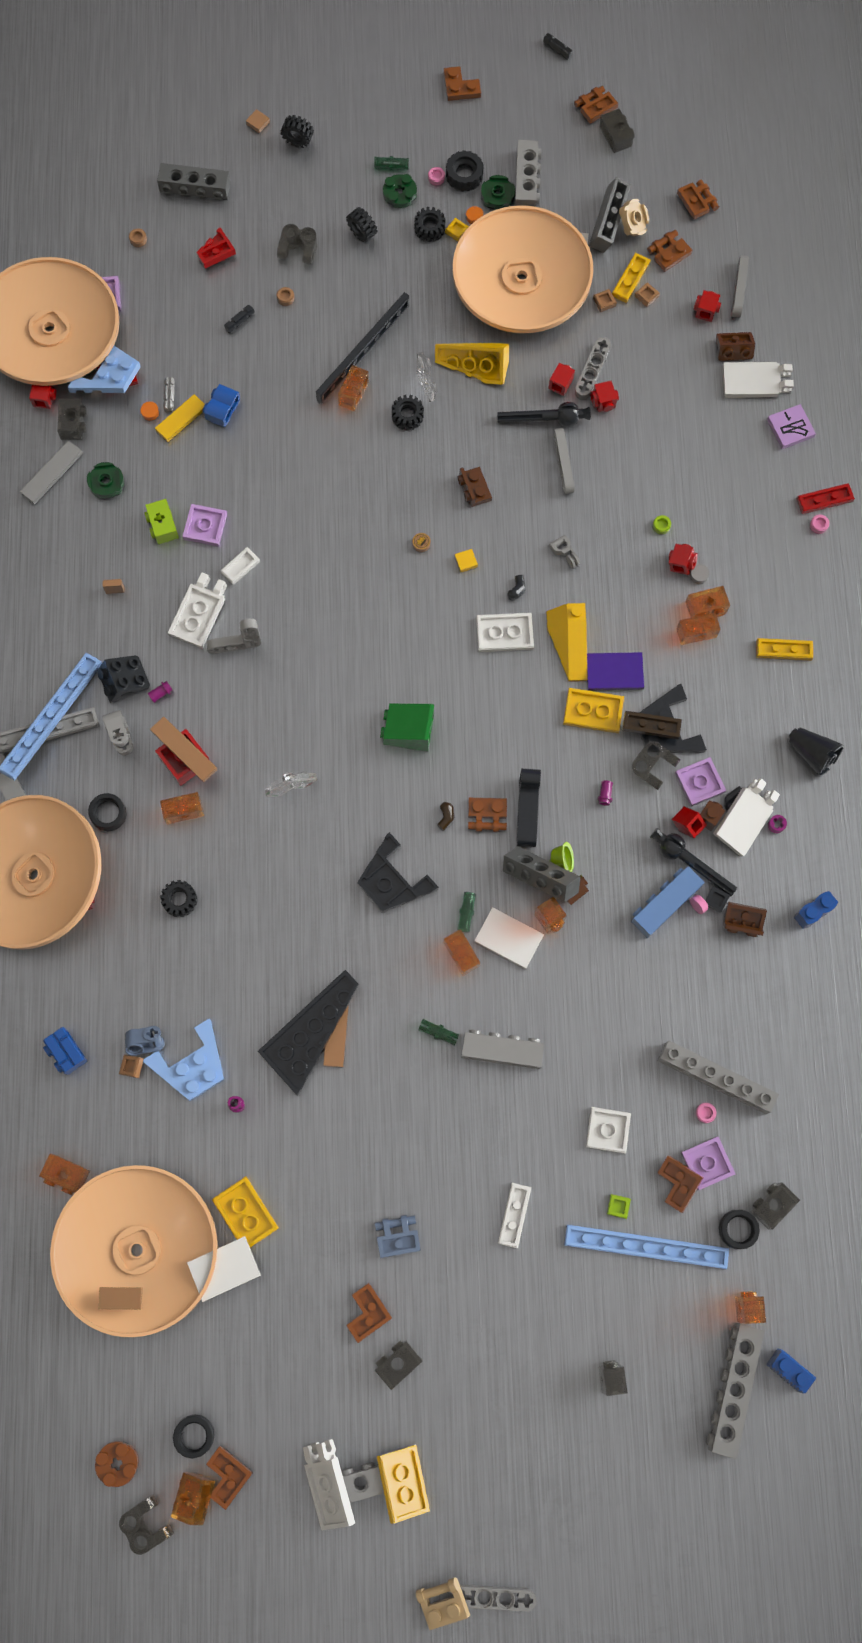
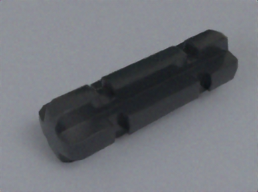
(557, 45)
(239, 318)

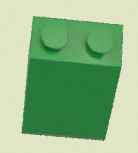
(408, 726)

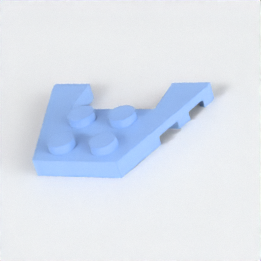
(112, 376)
(196, 1071)

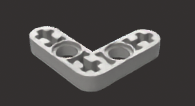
(248, 639)

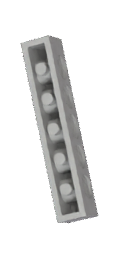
(718, 1077)
(730, 1445)

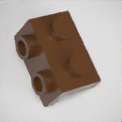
(744, 919)

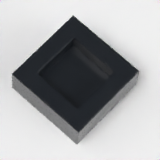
(717, 899)

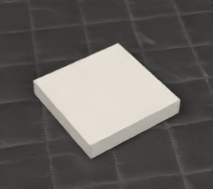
(608, 1130)

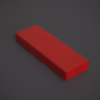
(825, 498)

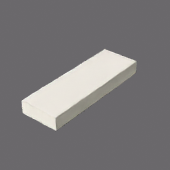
(514, 1215)

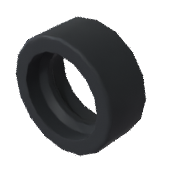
(100, 799)
(754, 1229)
(177, 1440)

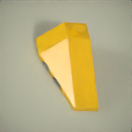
(477, 360)
(569, 634)

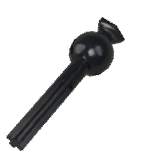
(566, 414)
(674, 846)

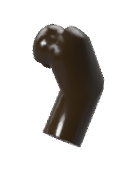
(448, 815)

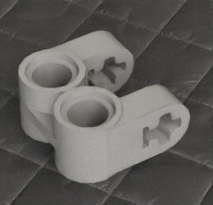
(118, 732)

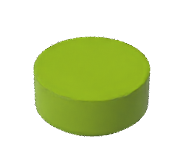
(661, 524)

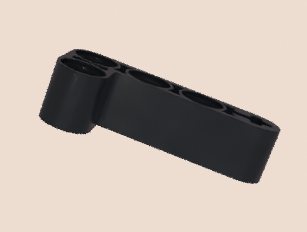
(528, 807)

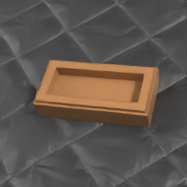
(120, 1298)

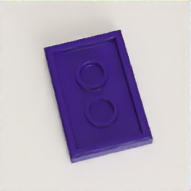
(615, 671)

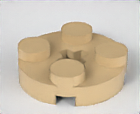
(628, 213)

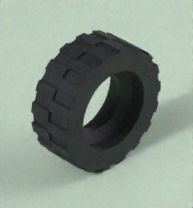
(469, 159)

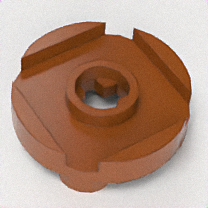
(111, 1476)

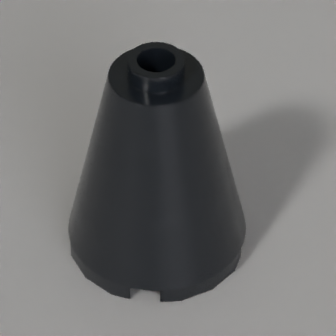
(816, 749)

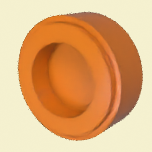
(473, 214)
(149, 411)

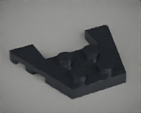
(661, 707)
(384, 882)

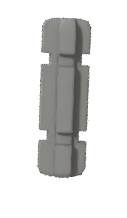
(169, 394)

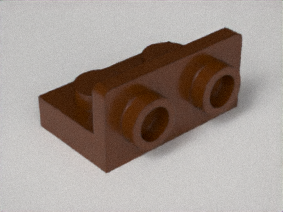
(735, 346)
(475, 486)

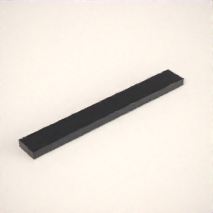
(362, 348)

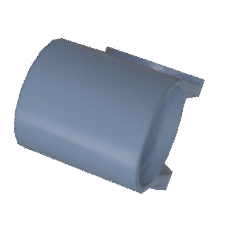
(141, 1041)

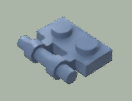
(397, 1243)

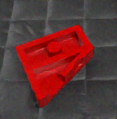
(216, 249)

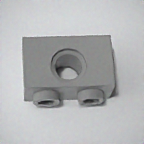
(373, 1482)

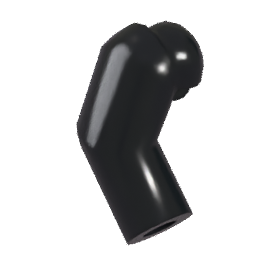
(519, 589)
(730, 797)

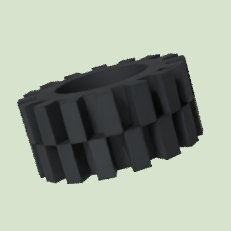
(297, 131)
(429, 215)
(361, 224)
(404, 403)
(179, 886)

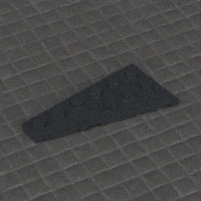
(303, 1038)

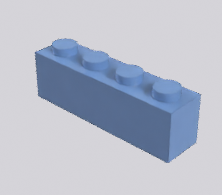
(667, 902)

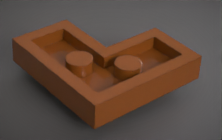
(460, 89)
(685, 1182)
(373, 1314)
(233, 1476)

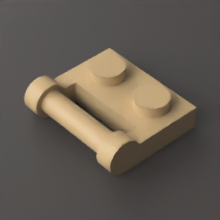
(446, 1610)

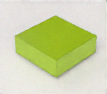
(618, 1206)

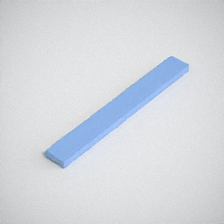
(49, 716)
(646, 1246)

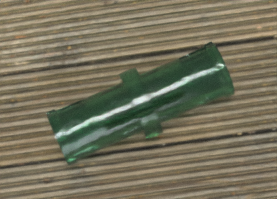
(403, 162)
(466, 911)
(438, 1032)

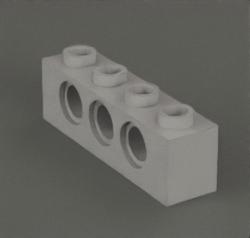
(526, 173)

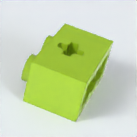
(158, 512)

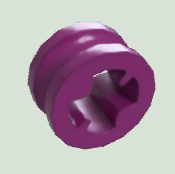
(783, 824)

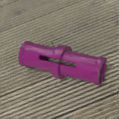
(240, 1107)

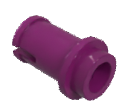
(160, 691)
(605, 793)

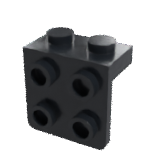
(122, 676)

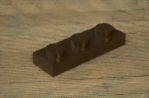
(652, 725)

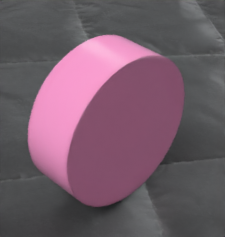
(436, 176)
(819, 524)
(698, 904)
(705, 1112)

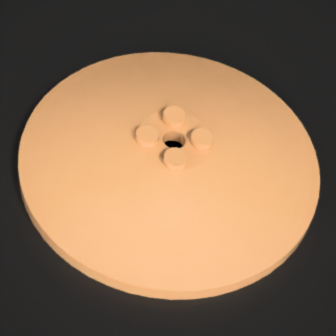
(528, 244)
(61, 296)
(64, 850)
(96, 1242)

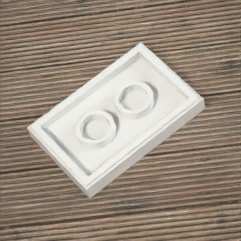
(505, 632)
(509, 938)
(233, 1268)

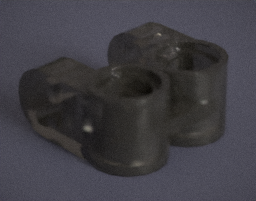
(302, 238)
(651, 761)
(141, 1528)

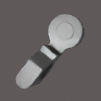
(572, 559)

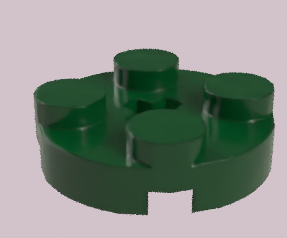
(403, 182)
(497, 201)
(109, 489)

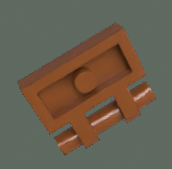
(600, 105)
(694, 202)
(671, 255)
(487, 808)

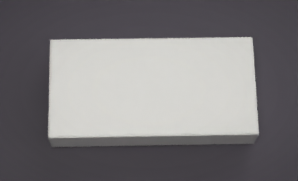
(240, 566)

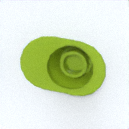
(563, 856)

